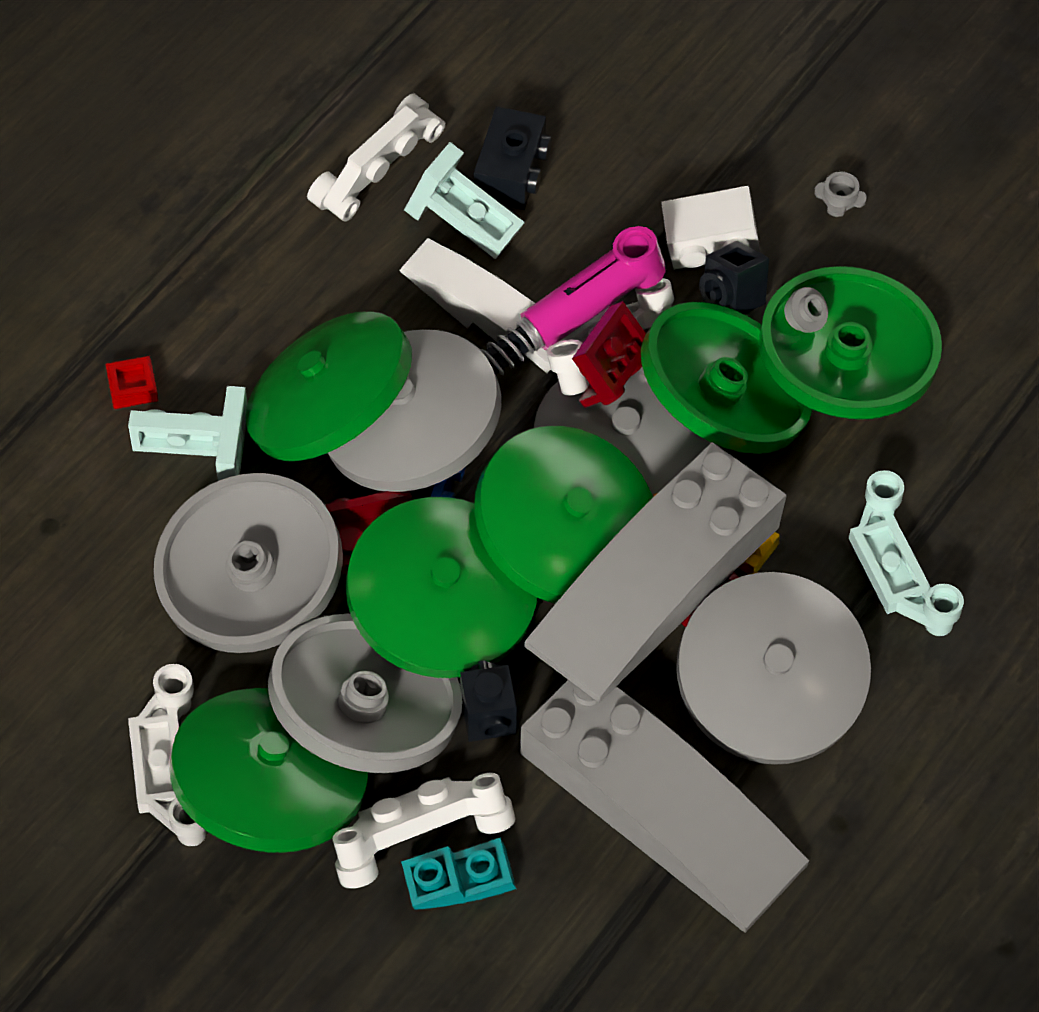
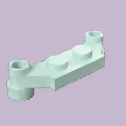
(893, 565)

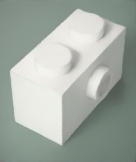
(707, 223)

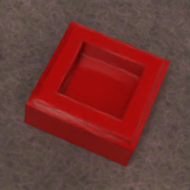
(131, 382)

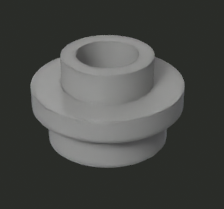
(798, 314)

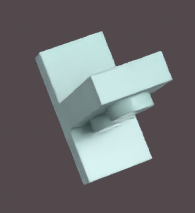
(463, 204)
(196, 432)

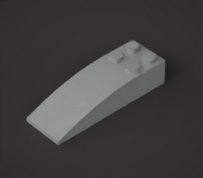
(657, 571)
(663, 799)

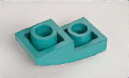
(458, 877)

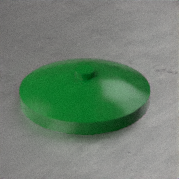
(868, 356)
(714, 381)
(328, 386)
(554, 505)
(432, 592)
(254, 781)

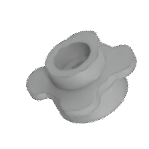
(840, 184)

